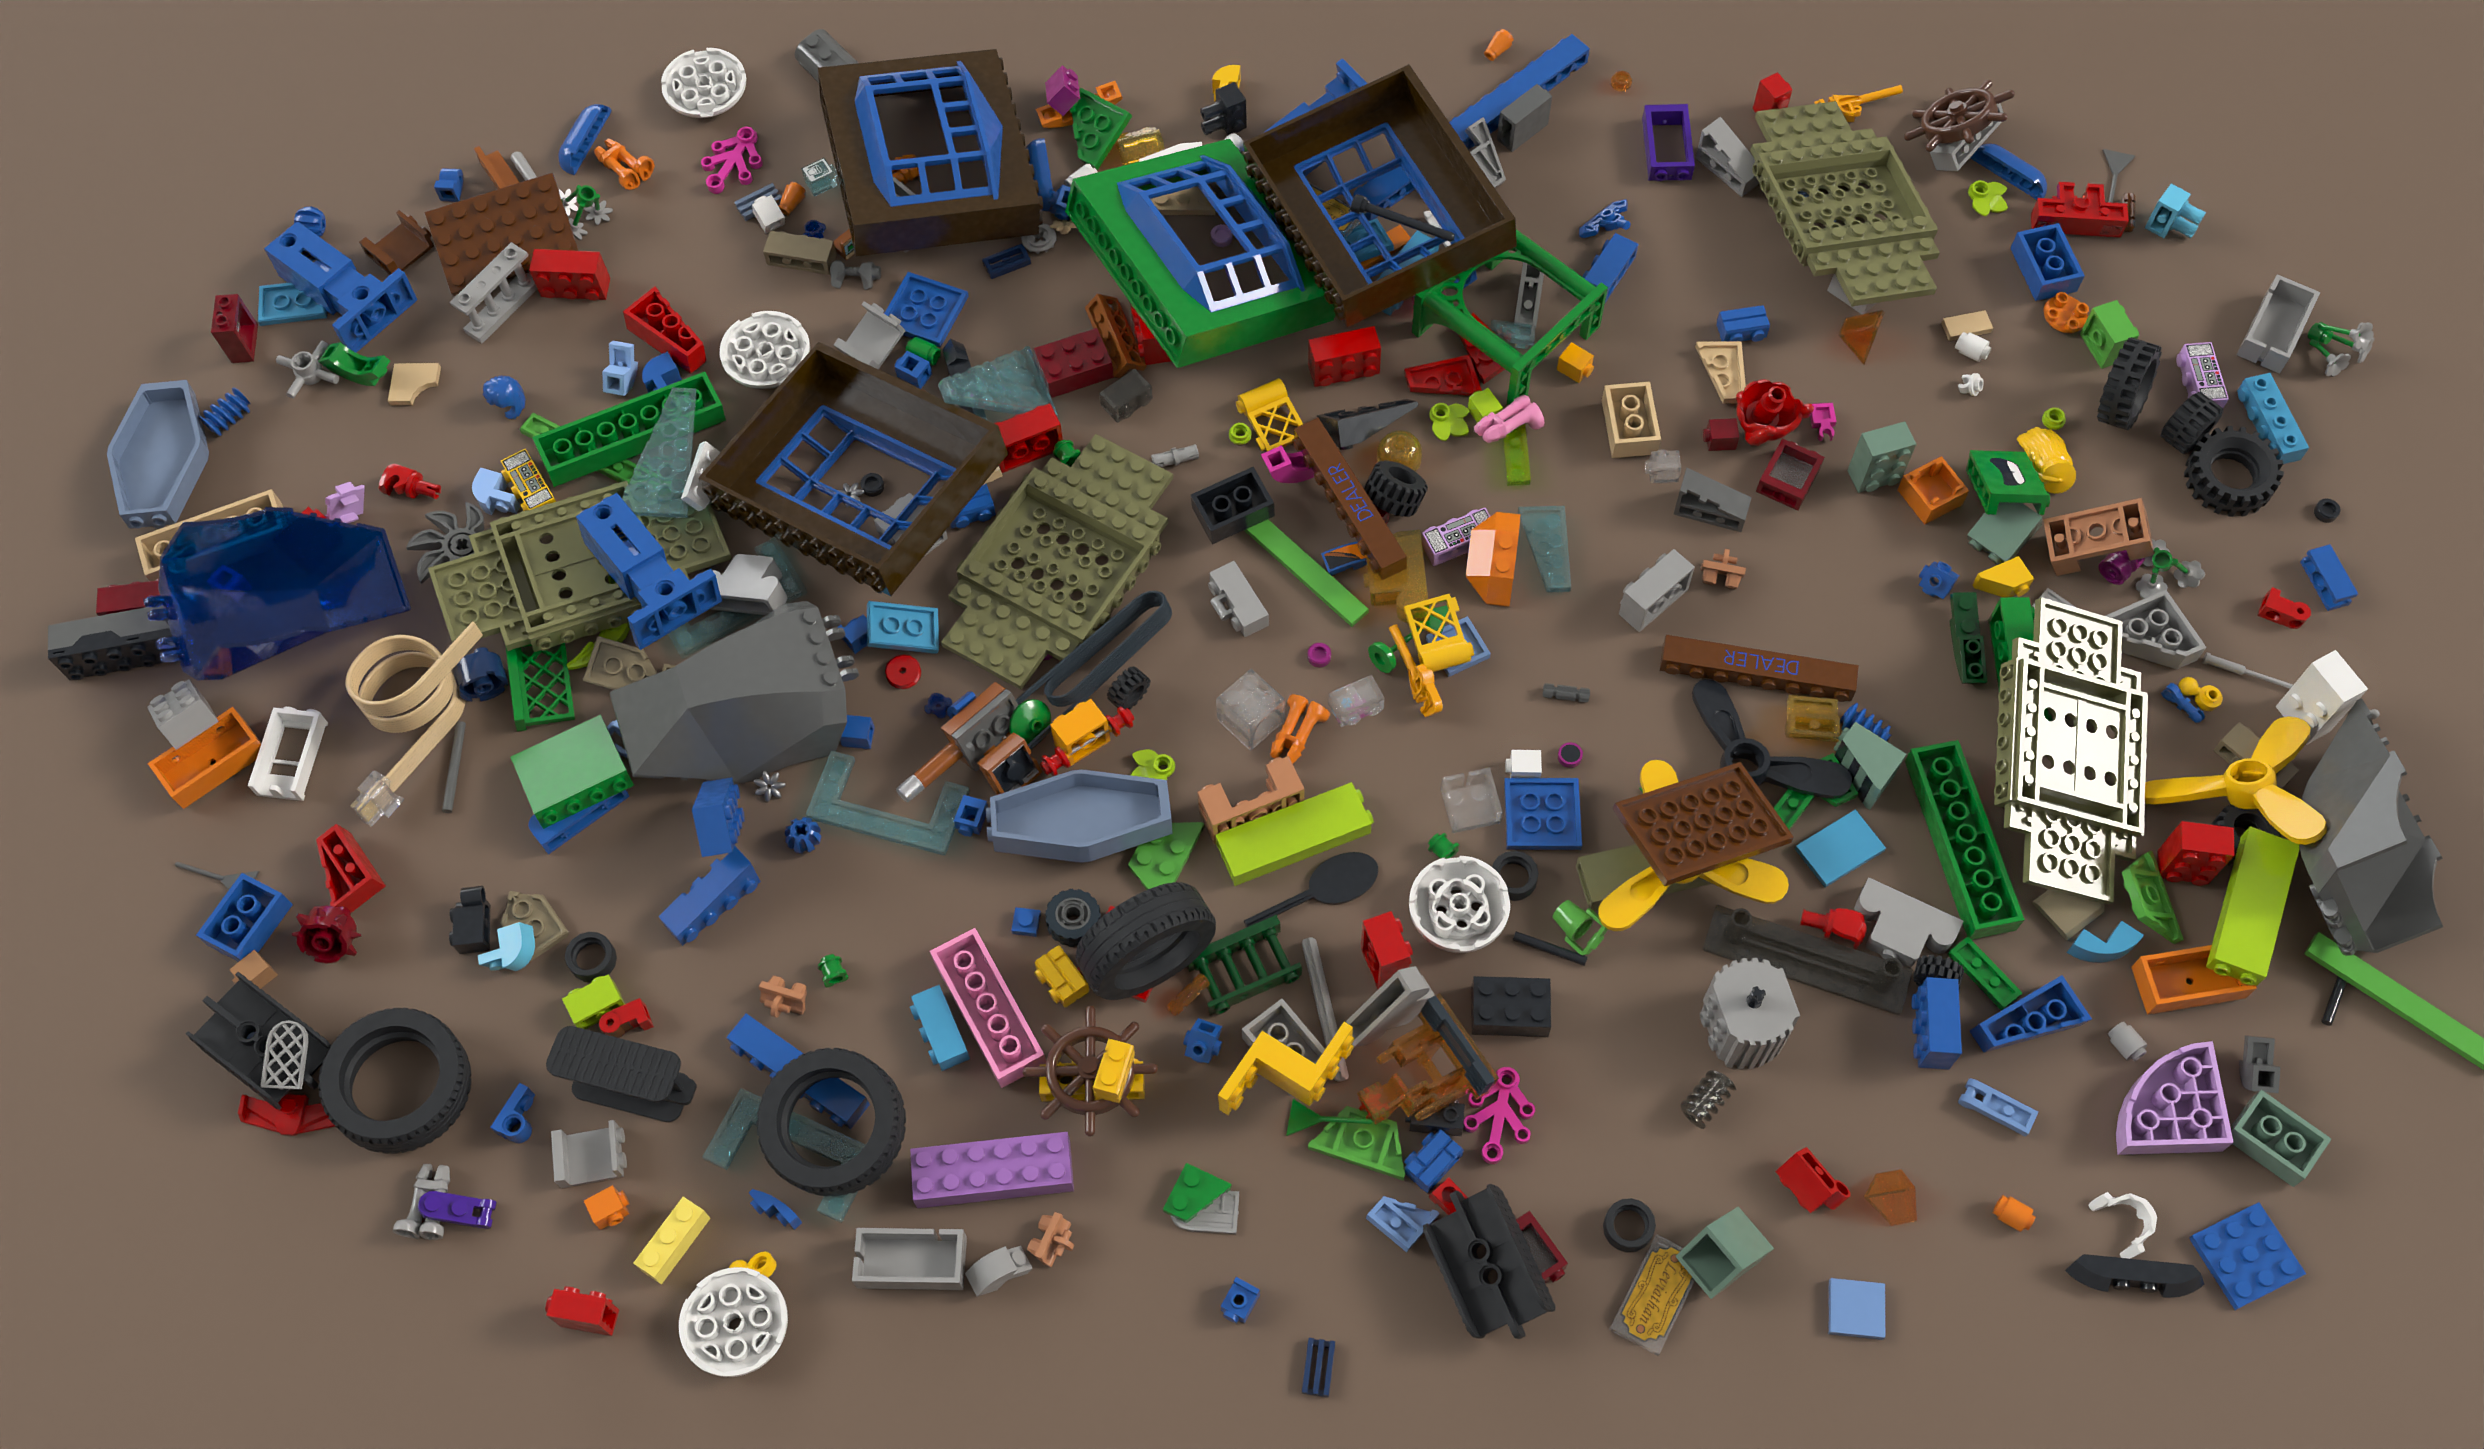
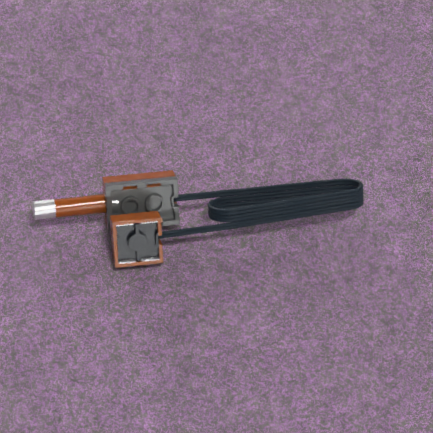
(981, 730)

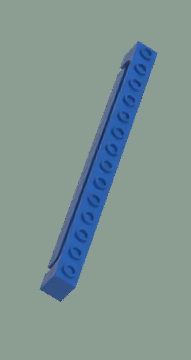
(1545, 71)

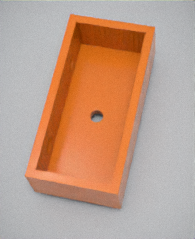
(191, 774)
(2164, 985)

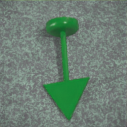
(1384, 657)

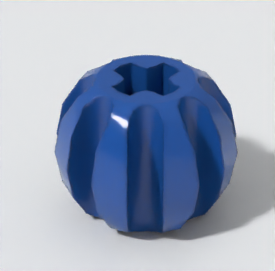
(312, 219)
(802, 835)

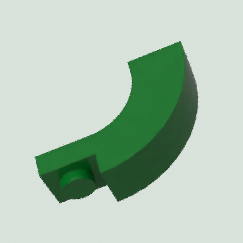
(353, 365)

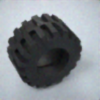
(2191, 422)
(1395, 488)
(2244, 818)

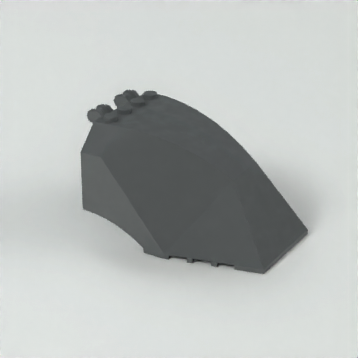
(742, 702)
(2373, 862)

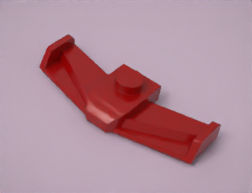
(290, 1120)

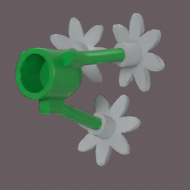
(586, 198)

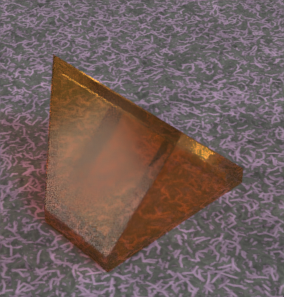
(1860, 332)
(1893, 1197)

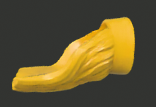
(2049, 458)

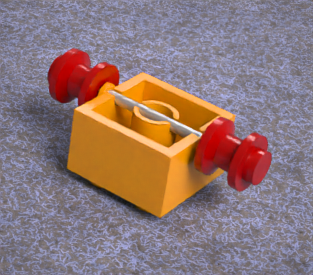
(1082, 733)

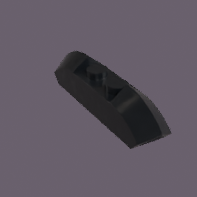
(958, 362)
(2149, 1276)

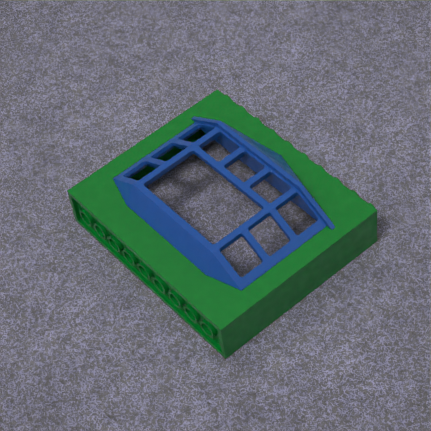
(1162, 276)

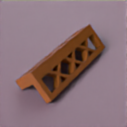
(496, 168)
(1104, 319)

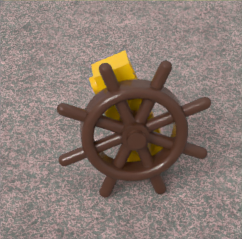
(1079, 1093)

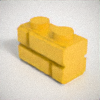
(1061, 976)
(1113, 1070)

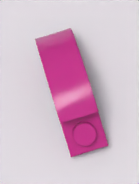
(1286, 466)

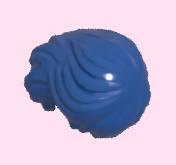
(505, 392)

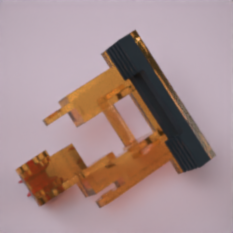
(1438, 1030)

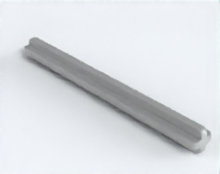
(1322, 999)

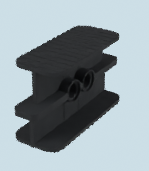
(251, 1010)
(621, 1073)
(1519, 1290)

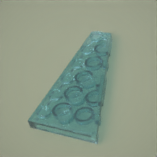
(665, 461)

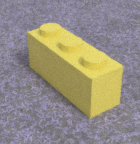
(672, 1240)

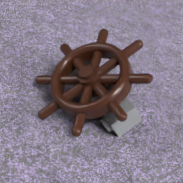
(1959, 124)

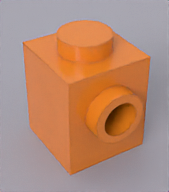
(607, 1207)

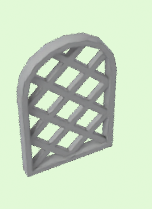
(301, 1066)

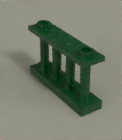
(1245, 941)

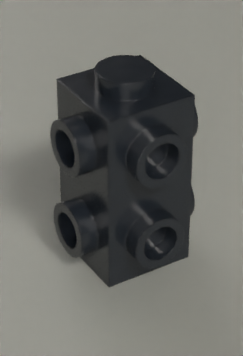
(1448, 1119)

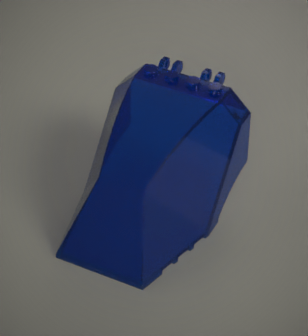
(268, 584)

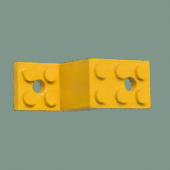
(1286, 1069)

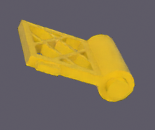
(1262, 401)
(1445, 652)

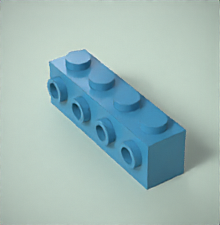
(2272, 417)

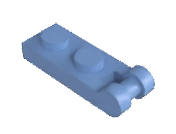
(1998, 1107)

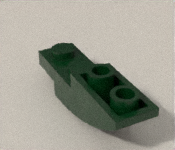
(1966, 638)

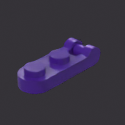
(456, 1209)

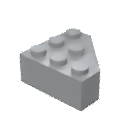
(2158, 632)

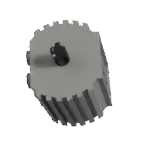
(1748, 1013)

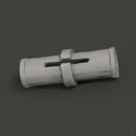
(1175, 456)

